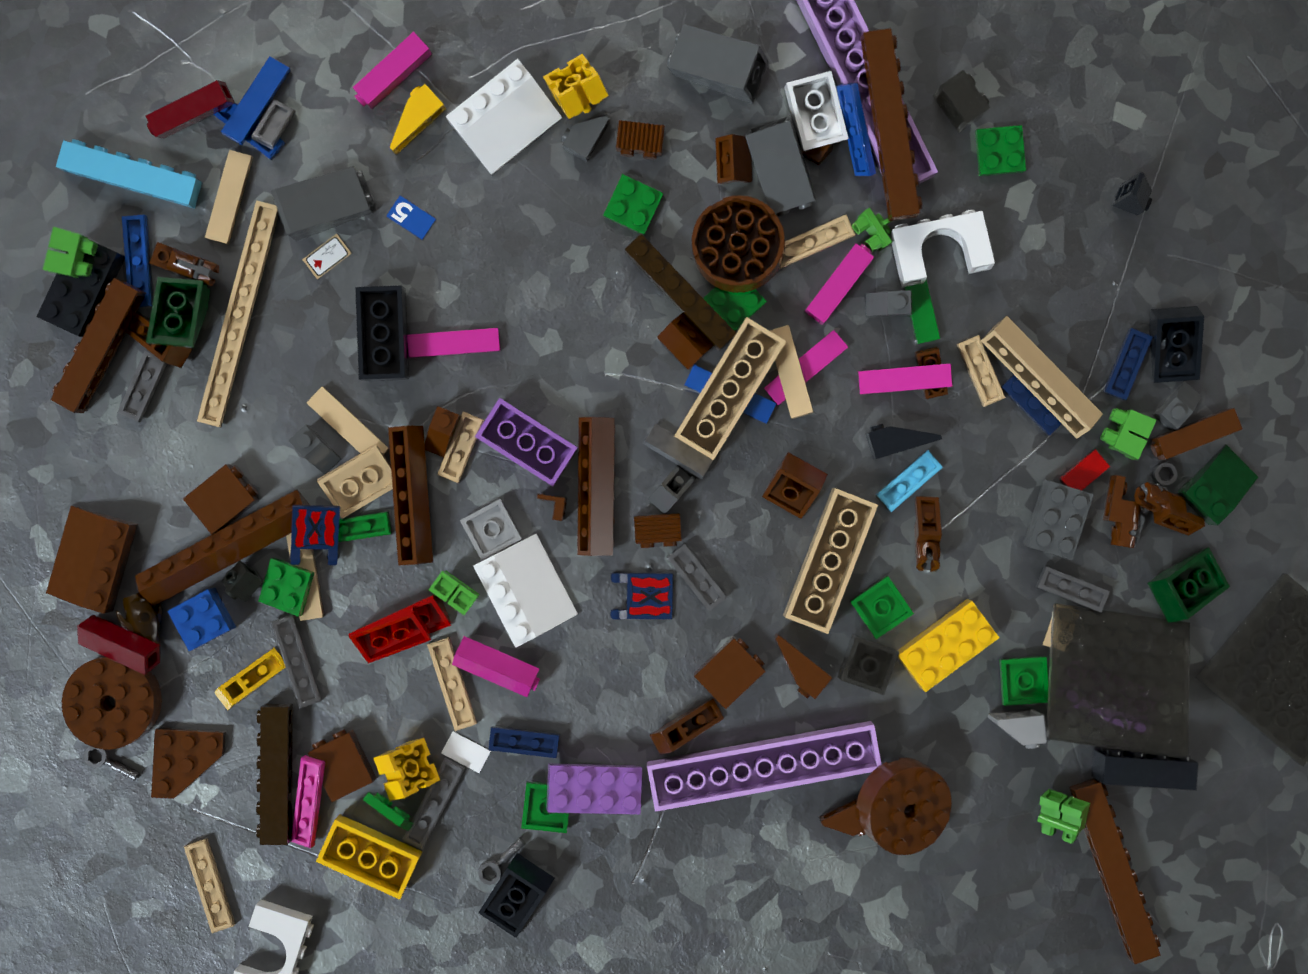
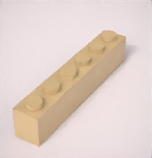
(1042, 377)

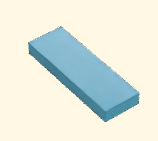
(909, 481)

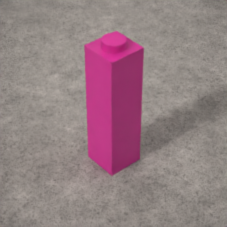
(391, 71)
(839, 283)
(496, 667)

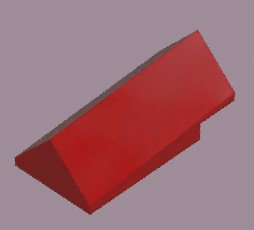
(401, 629)

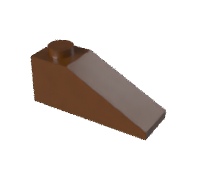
(169, 354)
(805, 672)
(686, 727)

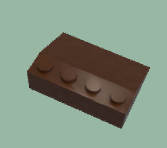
(91, 559)

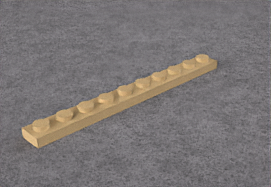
(238, 314)

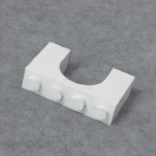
(966, 229)
(288, 926)

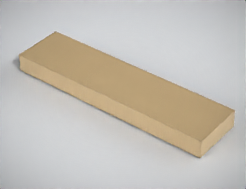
(229, 197)
(817, 240)
(792, 376)
(344, 421)
(313, 607)
(452, 684)
(209, 885)

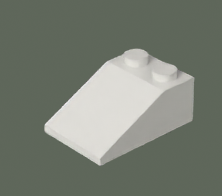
(816, 111)

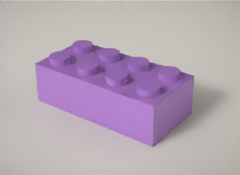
(526, 442)
(594, 789)

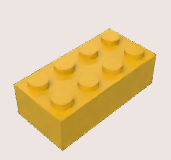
(947, 645)
(369, 856)

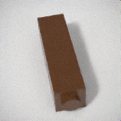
(1195, 434)

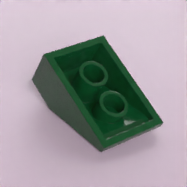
(177, 312)
(1218, 486)
(1188, 586)

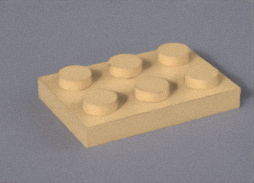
(358, 481)

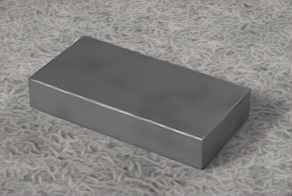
(273, 124)

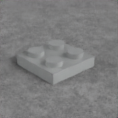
(491, 529)

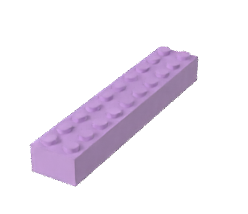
(838, 30)
(763, 766)

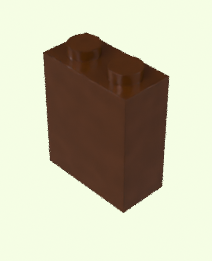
(222, 498)
(730, 671)
(345, 764)

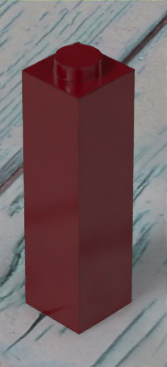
(189, 109)
(118, 644)

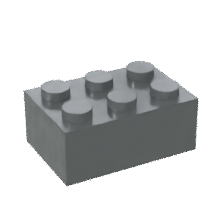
(1058, 519)

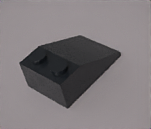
(1176, 343)
(516, 895)

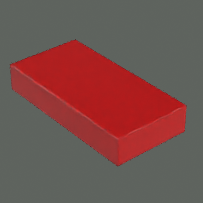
(1085, 471)

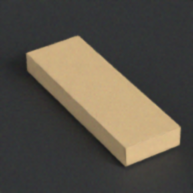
(981, 371)
(460, 447)

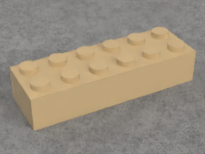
(730, 388)
(830, 560)

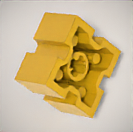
(576, 86)
(406, 769)

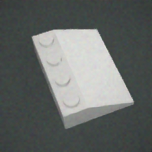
(504, 117)
(525, 590)

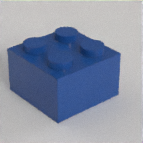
(201, 619)

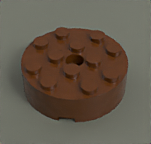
(745, 266)
(93, 717)
(904, 806)

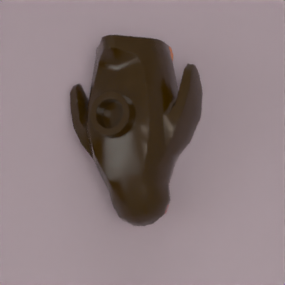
(141, 617)

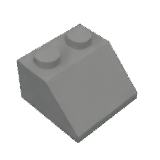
(1023, 726)

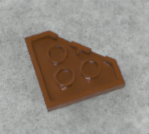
(182, 757)

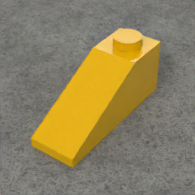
(418, 113)
(250, 679)

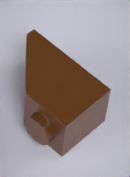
(441, 431)
(844, 819)

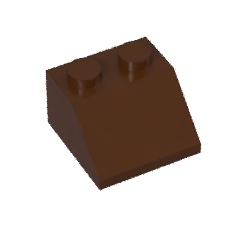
(795, 485)

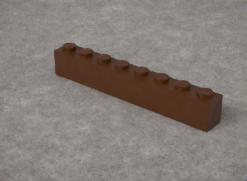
(890, 124)
(219, 550)
(1115, 873)

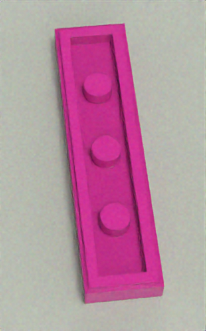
(453, 342)
(811, 363)
(905, 379)
(307, 801)

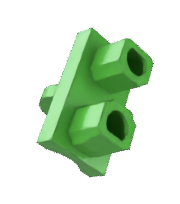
(875, 227)

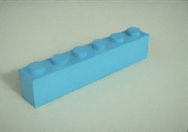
(129, 174)

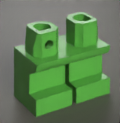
(70, 263)
(1130, 432)
(455, 591)
(1062, 814)

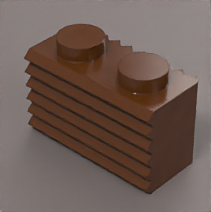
(640, 139)
(657, 529)

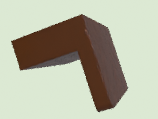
(733, 159)
(685, 341)
(560, 505)

